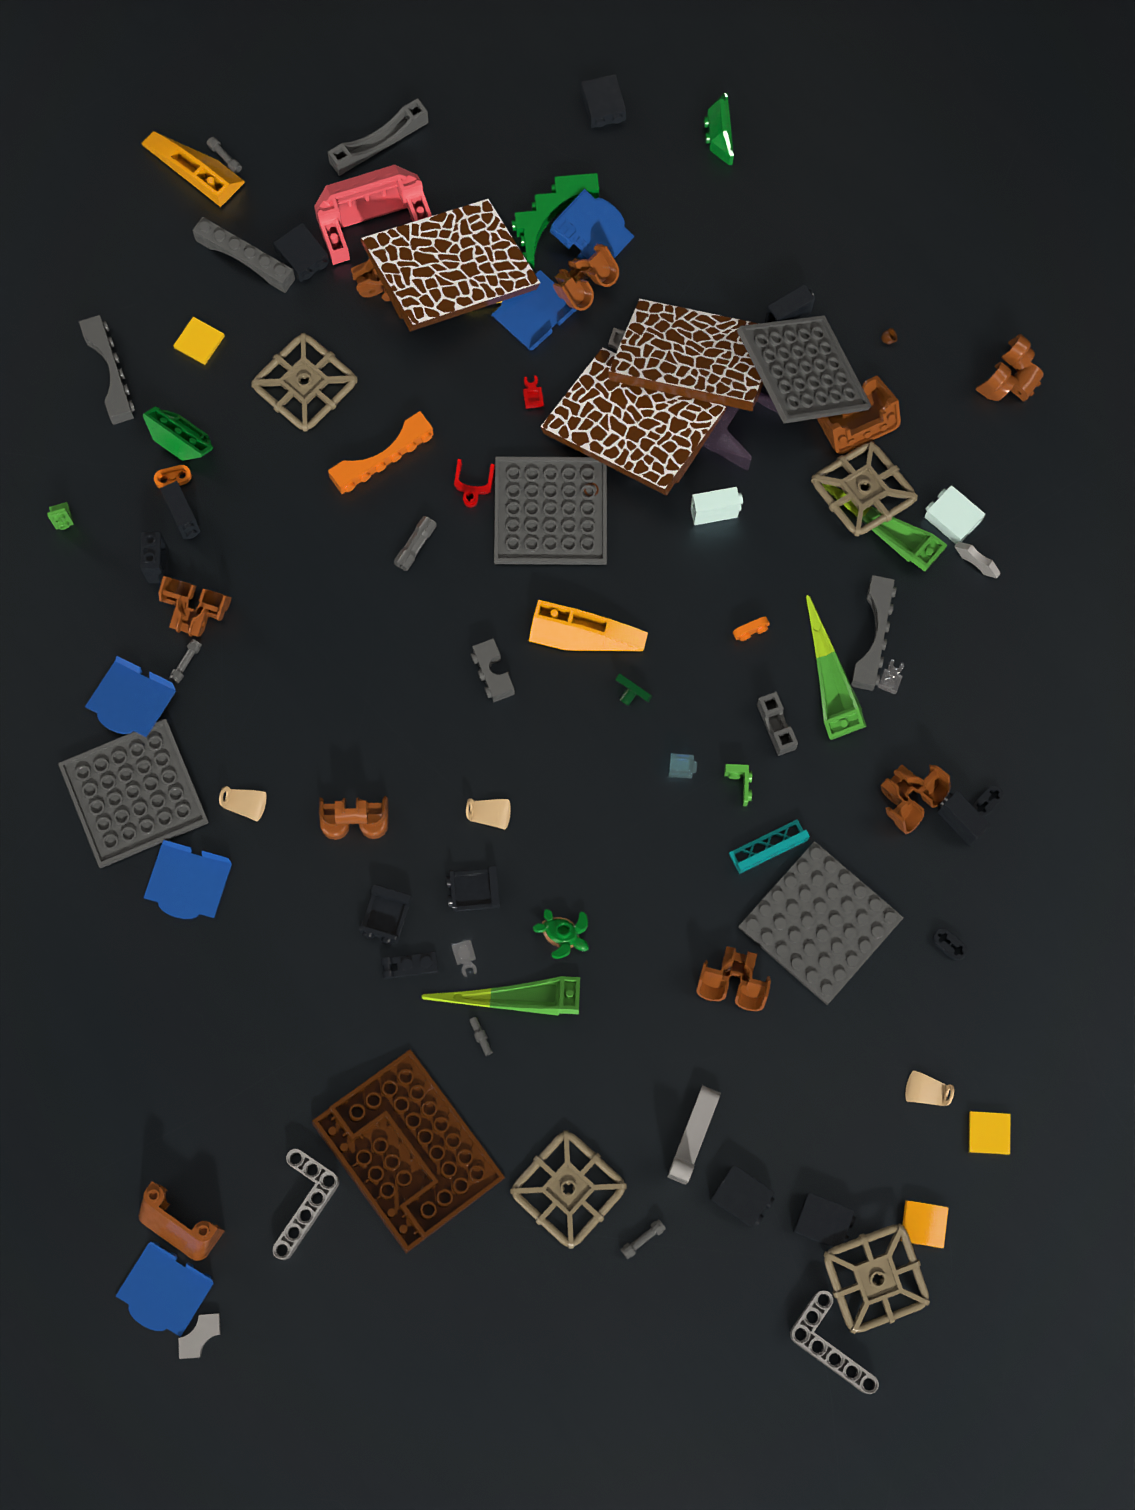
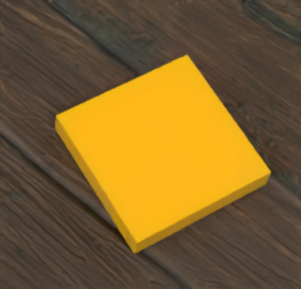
(199, 340)
(989, 1133)

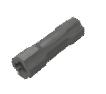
(408, 553)

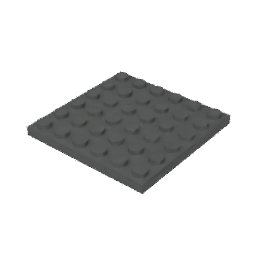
(803, 368)
(545, 512)
(133, 794)
(820, 923)

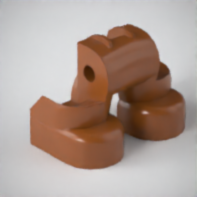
(368, 280)
(573, 285)
(1025, 379)
(188, 619)
(897, 789)
(337, 819)
(750, 993)

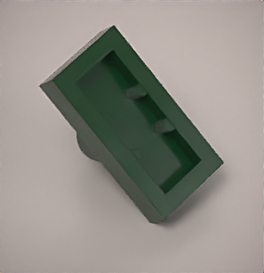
(631, 691)

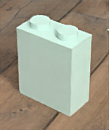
(716, 505)
(954, 514)

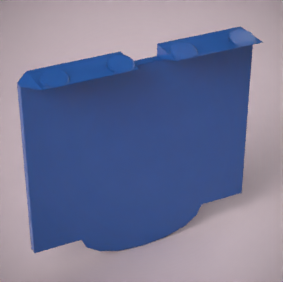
(590, 223)
(533, 313)
(130, 700)
(187, 882)
(164, 1291)

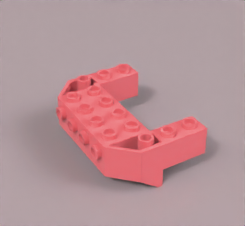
(365, 199)

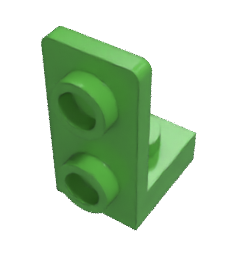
(60, 516)
(736, 771)

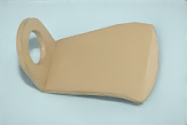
(244, 802)
(489, 812)
(927, 1090)

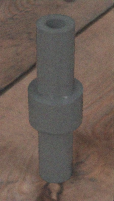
(480, 1036)

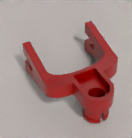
(472, 490)

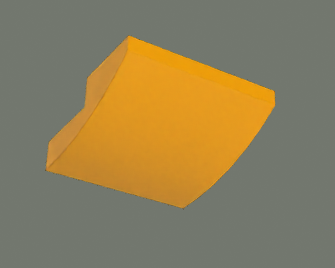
(925, 1223)

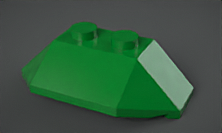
(719, 129)
(177, 434)

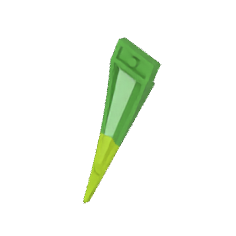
(907, 540)
(839, 703)
(542, 996)

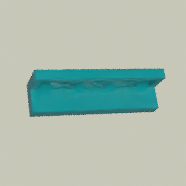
(774, 850)

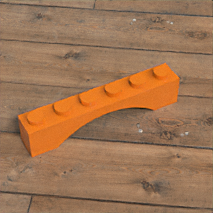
(350, 473)

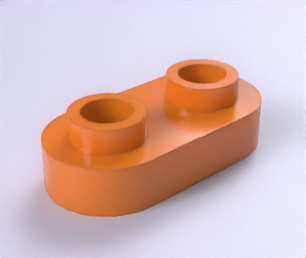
(172, 474)
(745, 631)

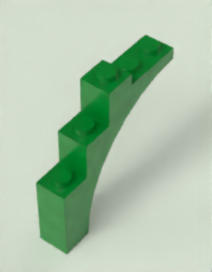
(546, 207)

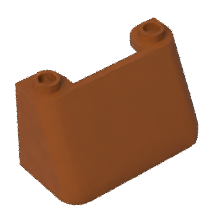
(857, 428)
(193, 1243)

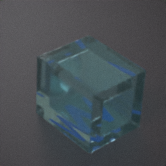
(682, 766)

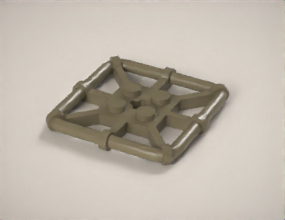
(304, 393)
(863, 499)
(568, 1202)
(864, 1273)

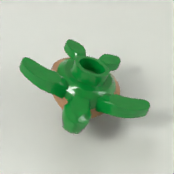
(563, 933)

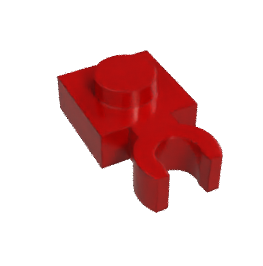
(533, 394)

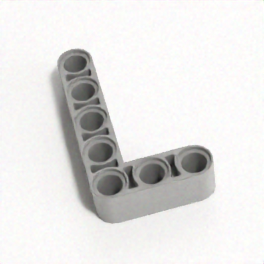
(693, 1135)
(308, 1204)
(827, 1348)

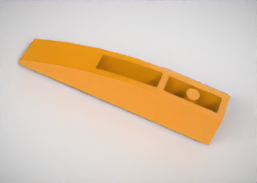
(197, 168)
(582, 631)

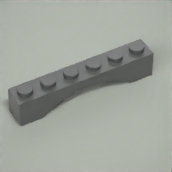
(353, 153)
(221, 240)
(116, 401)
(879, 598)

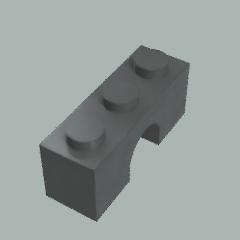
(497, 685)
(772, 715)

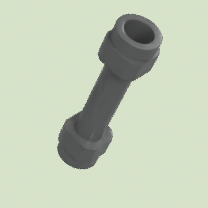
(215, 145)
(193, 647)
(629, 1249)

